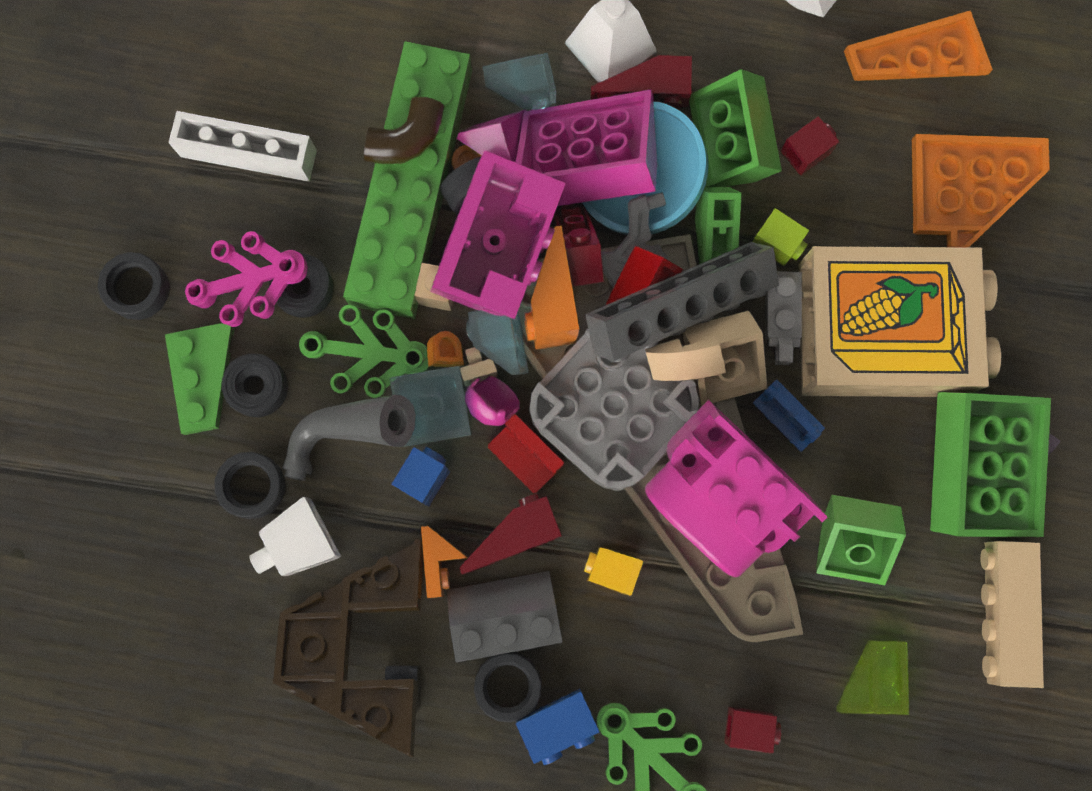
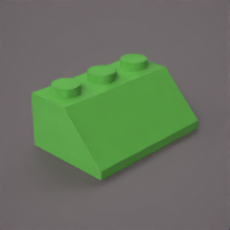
(736, 129)

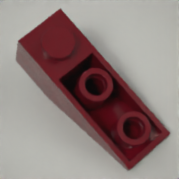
(665, 75)
(581, 244)

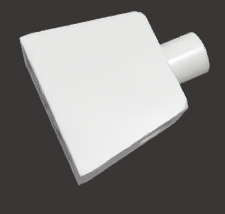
(295, 541)

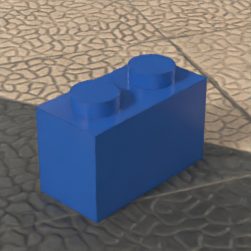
(422, 475)
(557, 728)

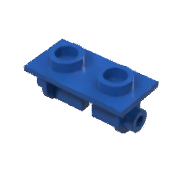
(789, 415)

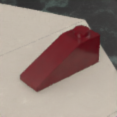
(520, 531)

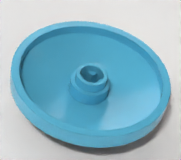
(680, 175)

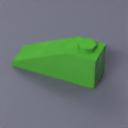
(717, 222)

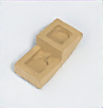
(693, 361)

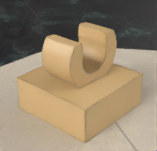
(477, 367)

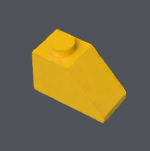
(613, 570)

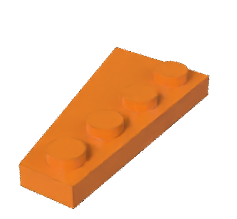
(924, 51)

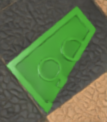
(197, 368)

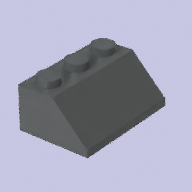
(503, 616)

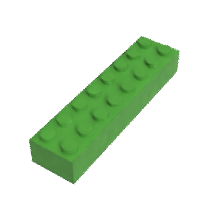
(407, 196)

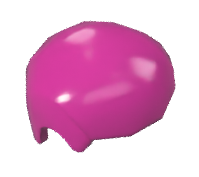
(491, 401)

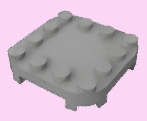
(610, 413)

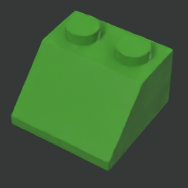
(860, 539)

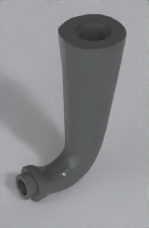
(375, 420)

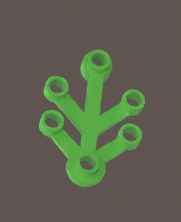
(372, 351)
(645, 750)

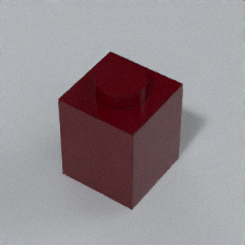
(810, 145)
(752, 730)

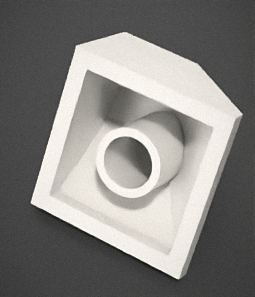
(611, 39)

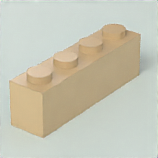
(1012, 614)

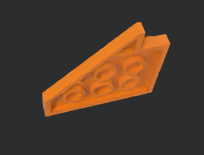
(971, 181)

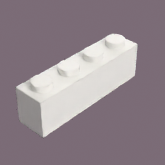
(243, 146)

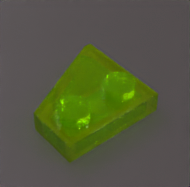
(878, 681)

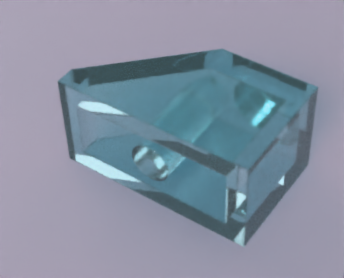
(523, 81)
(499, 340)

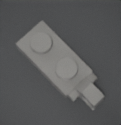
(784, 316)

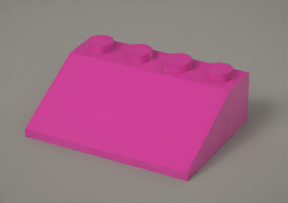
(593, 146)

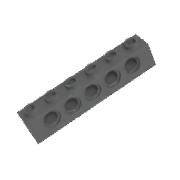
(682, 301)

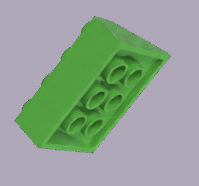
(990, 465)

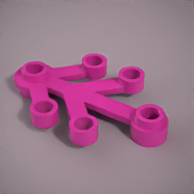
(250, 279)

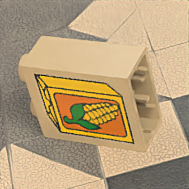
(896, 321)

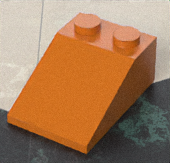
(552, 307)

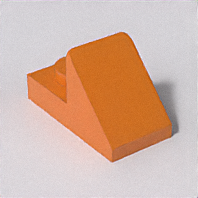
(436, 550)

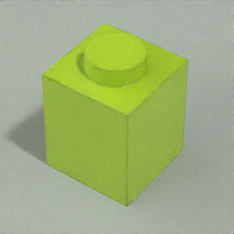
(783, 235)

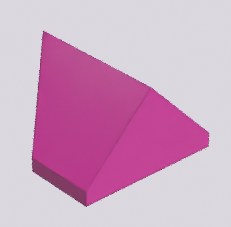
(495, 136)

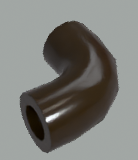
(410, 139)

